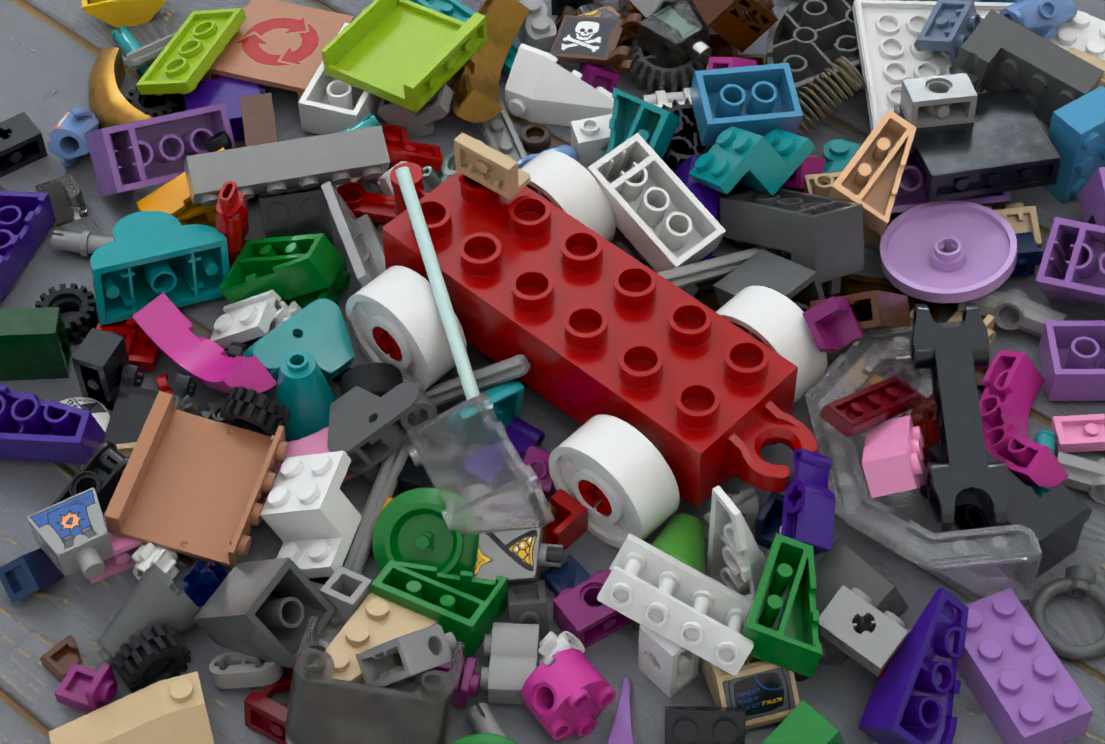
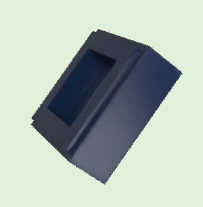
(568, 576)

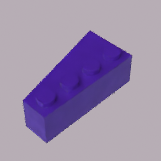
(23, 225)
(45, 430)

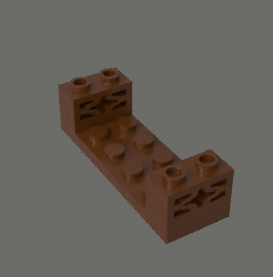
(738, 20)

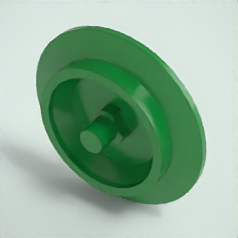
(416, 533)

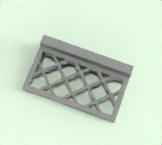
(357, 236)

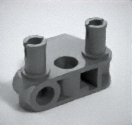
(364, 419)

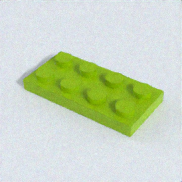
(191, 52)

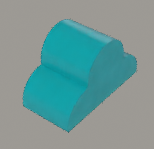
(155, 257)

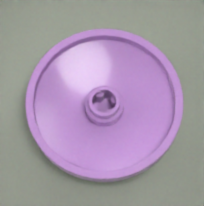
(948, 251)

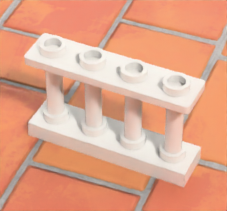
(678, 604)

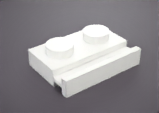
(245, 319)

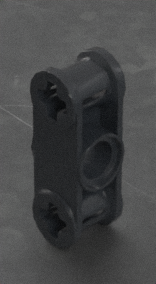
(98, 473)

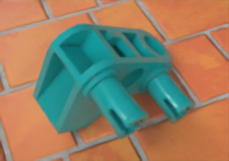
(319, 332)

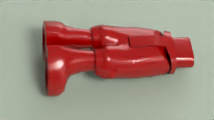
(232, 219)

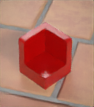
(570, 522)

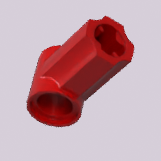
(377, 206)

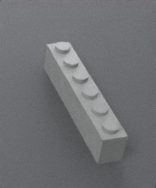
(288, 164)

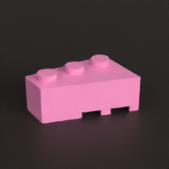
(893, 457)

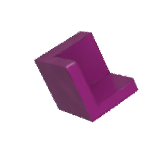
(599, 76)
(833, 324)

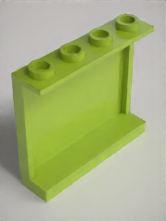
(403, 51)

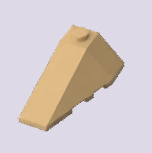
(158, 714)

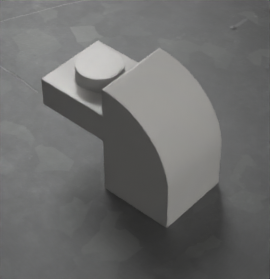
(424, 120)
(345, 593)

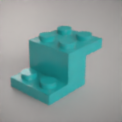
(751, 160)

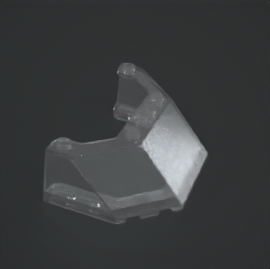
(968, 560)

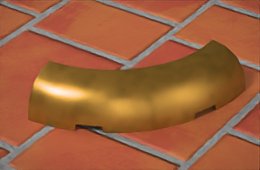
(478, 79)
(105, 91)

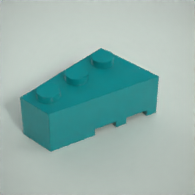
(636, 115)

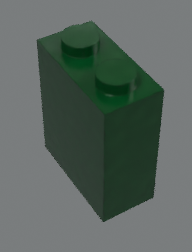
(33, 344)

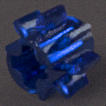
(203, 581)

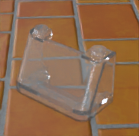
(478, 471)

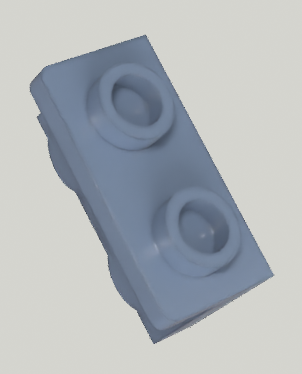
(949, 26)

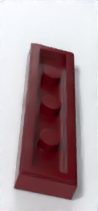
(870, 406)

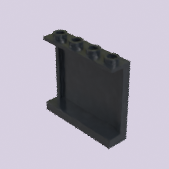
(991, 155)

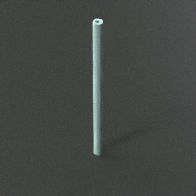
(437, 283)

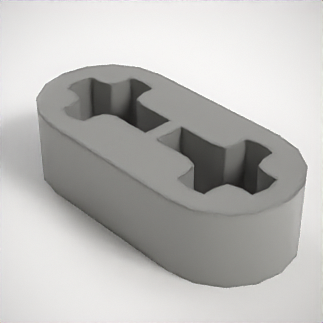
(241, 670)

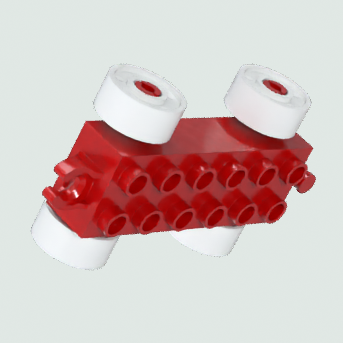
(650, 373)

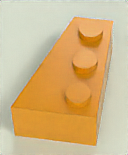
(176, 200)

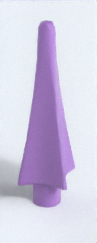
(622, 727)

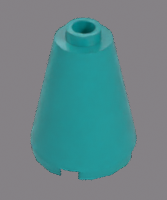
(304, 393)

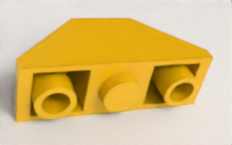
(123, 12)

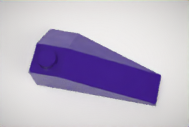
(919, 685)

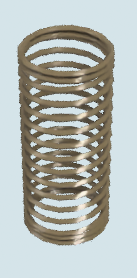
(849, 73)

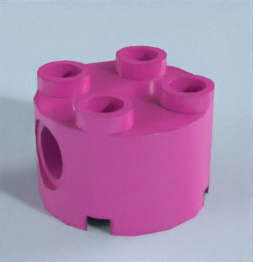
(567, 695)

